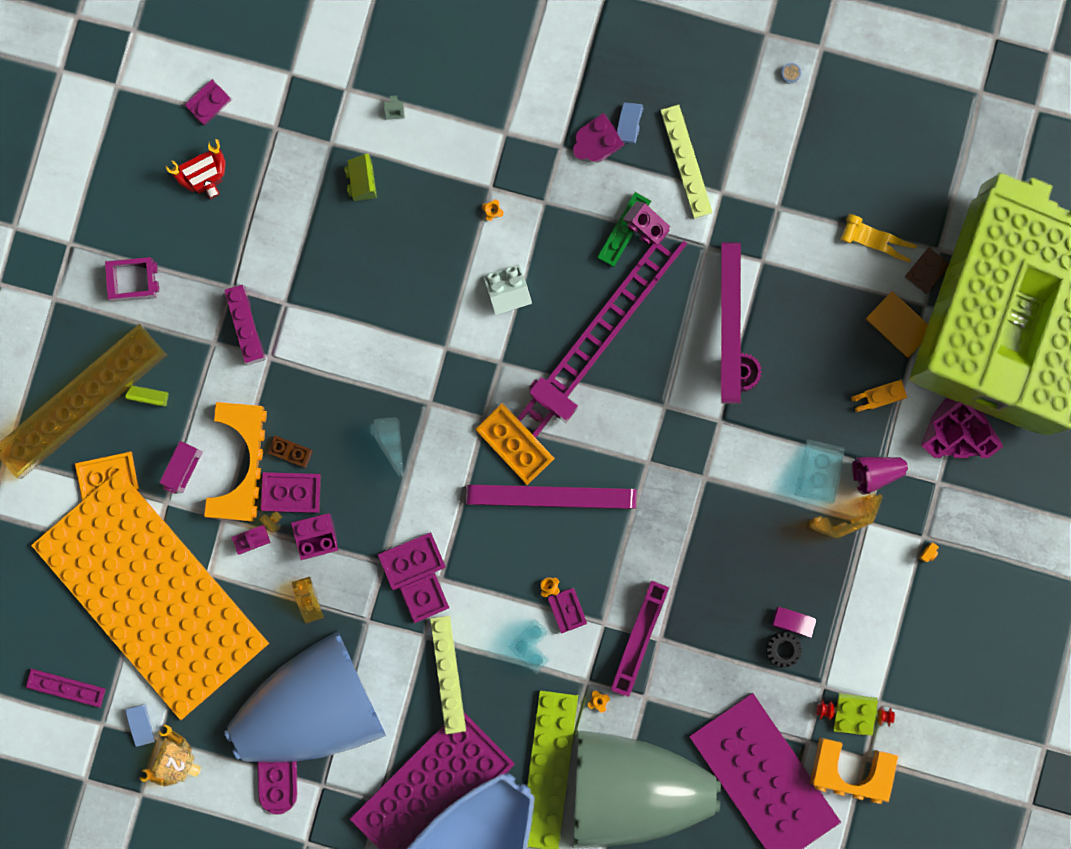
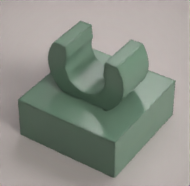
(394, 109)

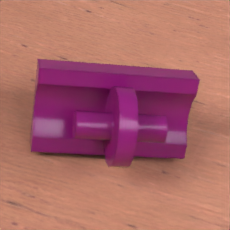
(251, 539)

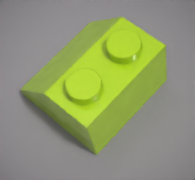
(361, 178)

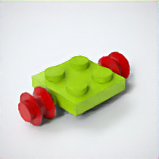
(855, 714)

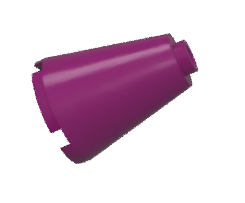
(877, 472)

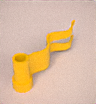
(873, 238)

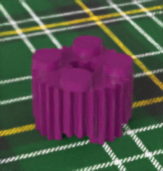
(752, 373)

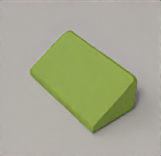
(147, 396)

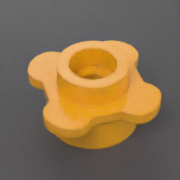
(497, 211)
(546, 583)
(599, 706)

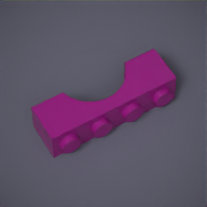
(244, 324)

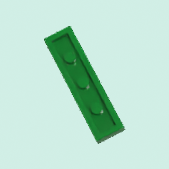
(620, 235)

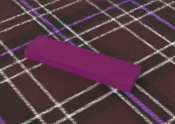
(65, 687)

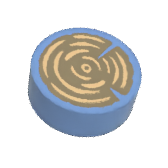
(791, 73)

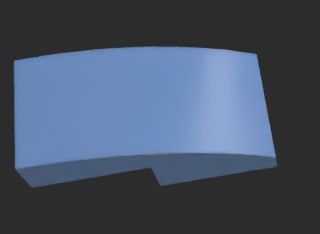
(629, 122)

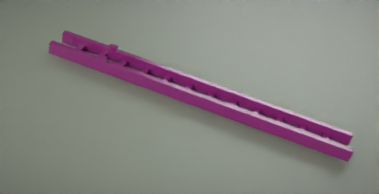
(614, 331)

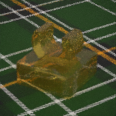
(270, 522)

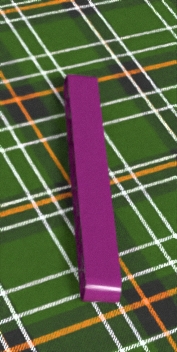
(731, 323)
(551, 496)

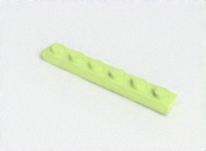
(686, 161)
(448, 675)

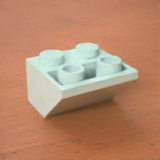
(507, 289)

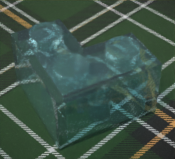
(525, 646)

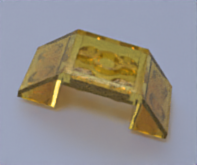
(869, 508)

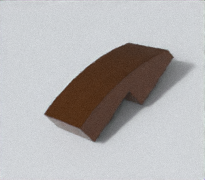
(290, 451)

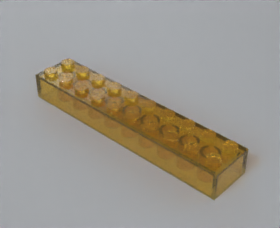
(80, 401)

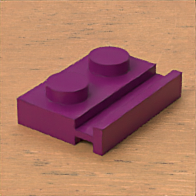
(208, 102)
(567, 610)

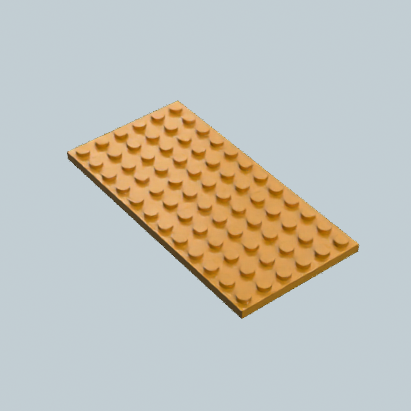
(150, 594)

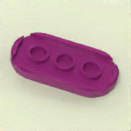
(278, 786)

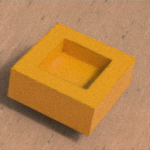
(929, 553)

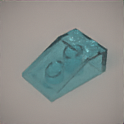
(389, 438)
(820, 472)

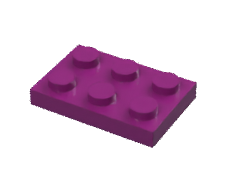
(291, 492)
(412, 561)

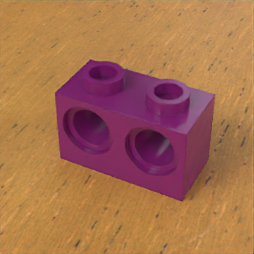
(648, 220)

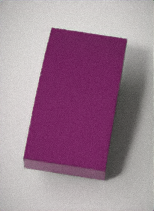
(794, 622)

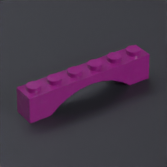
(639, 638)

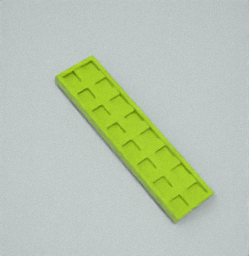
(550, 766)

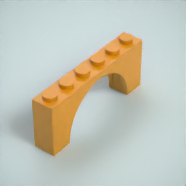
(241, 501)

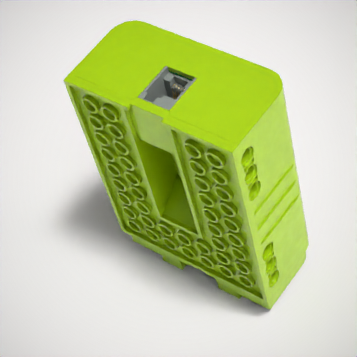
(1006, 310)

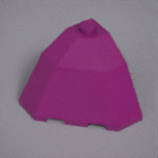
(960, 432)

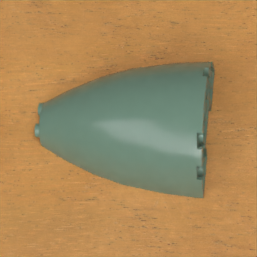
(636, 792)

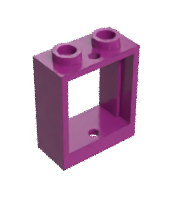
(112, 283)
(552, 399)
(180, 468)

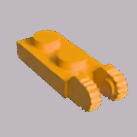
(881, 395)

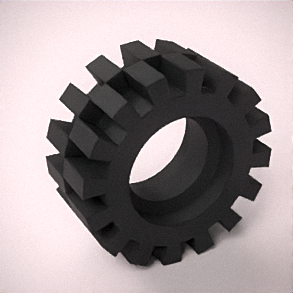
(772, 650)

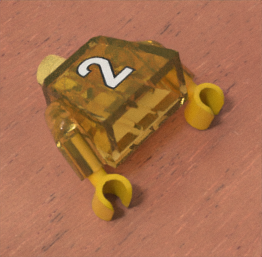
(172, 761)

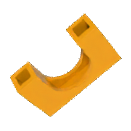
(876, 785)

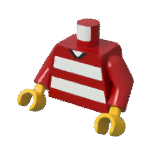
(201, 172)

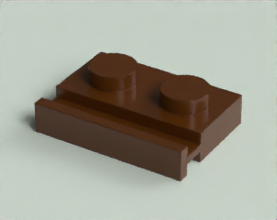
(927, 270)

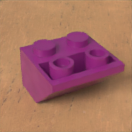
(315, 536)

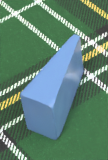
(140, 725)

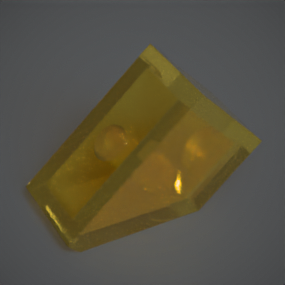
(307, 599)

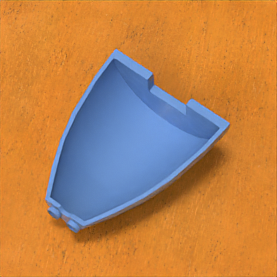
(306, 709)
(486, 818)

